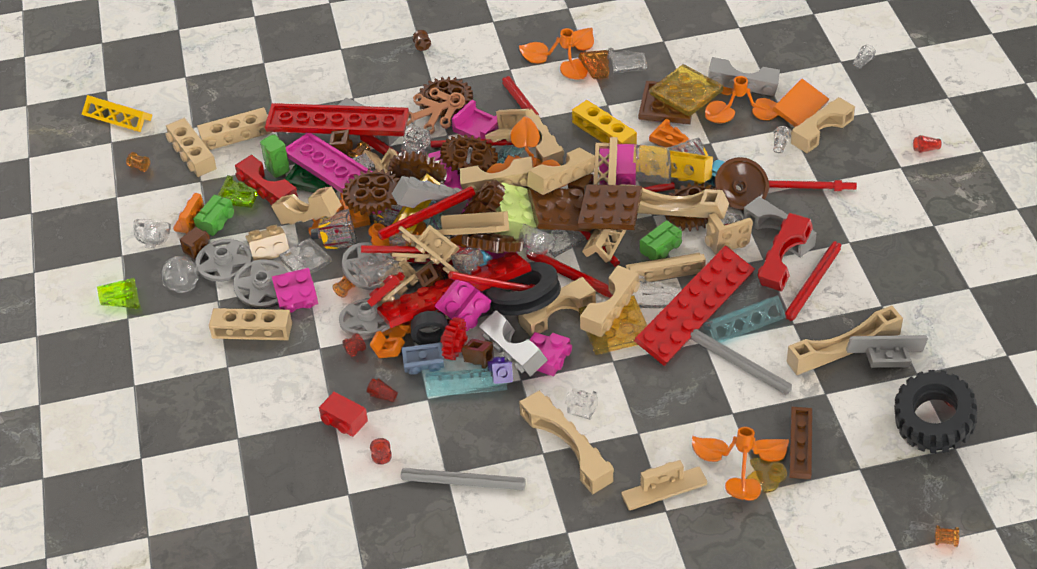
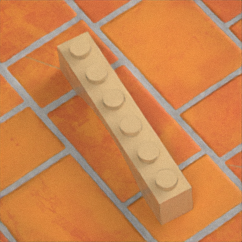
(694, 205)
(812, 354)
(542, 414)

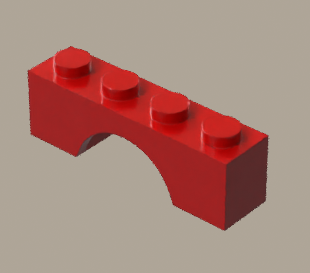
(252, 173)
(793, 232)

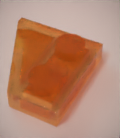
(596, 63)

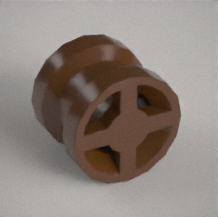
(421, 40)

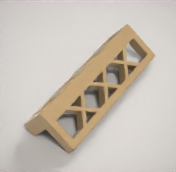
(612, 156)
(474, 223)
(600, 238)
(669, 267)

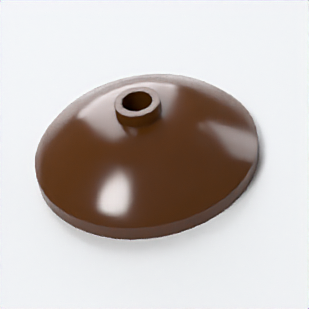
(746, 175)

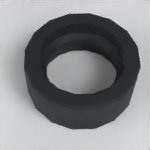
(428, 318)

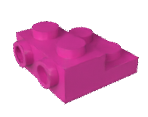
(295, 290)
(464, 302)
(554, 349)

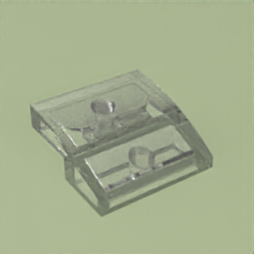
(652, 164)
(375, 268)

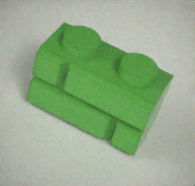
(275, 156)
(214, 214)
(661, 241)

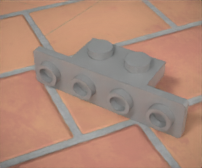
(887, 350)

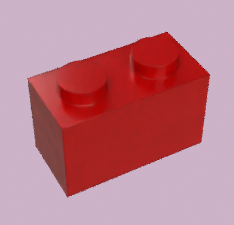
(343, 414)

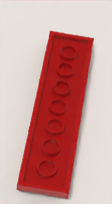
(329, 118)
(426, 298)
(694, 305)

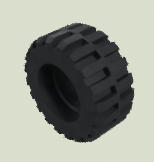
(935, 387)

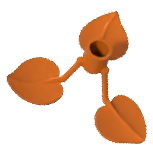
(581, 39)
(721, 113)
(524, 135)
(768, 450)

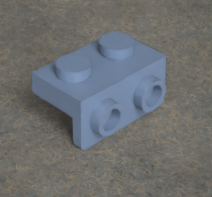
(423, 358)

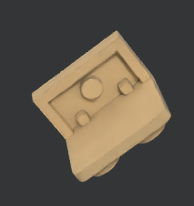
(506, 121)
(732, 235)
(267, 243)

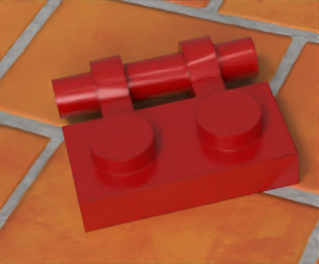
(390, 283)

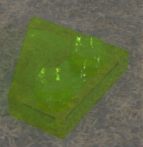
(238, 193)
(119, 294)

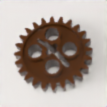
(447, 86)
(455, 153)
(417, 166)
(370, 192)
(486, 199)
(688, 222)
(493, 242)

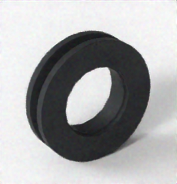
(541, 295)

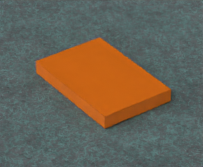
(800, 103)

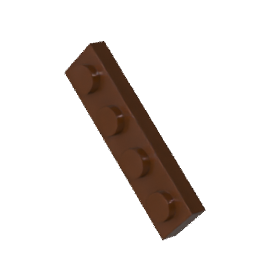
(801, 443)

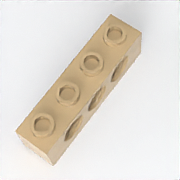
(233, 129)
(190, 147)
(250, 324)

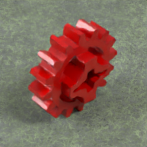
(454, 338)

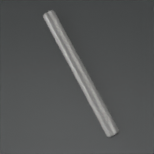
(741, 361)
(460, 478)

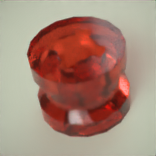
(354, 344)
(382, 456)

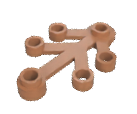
(436, 108)

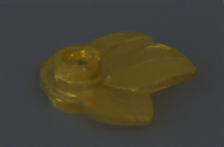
(765, 474)

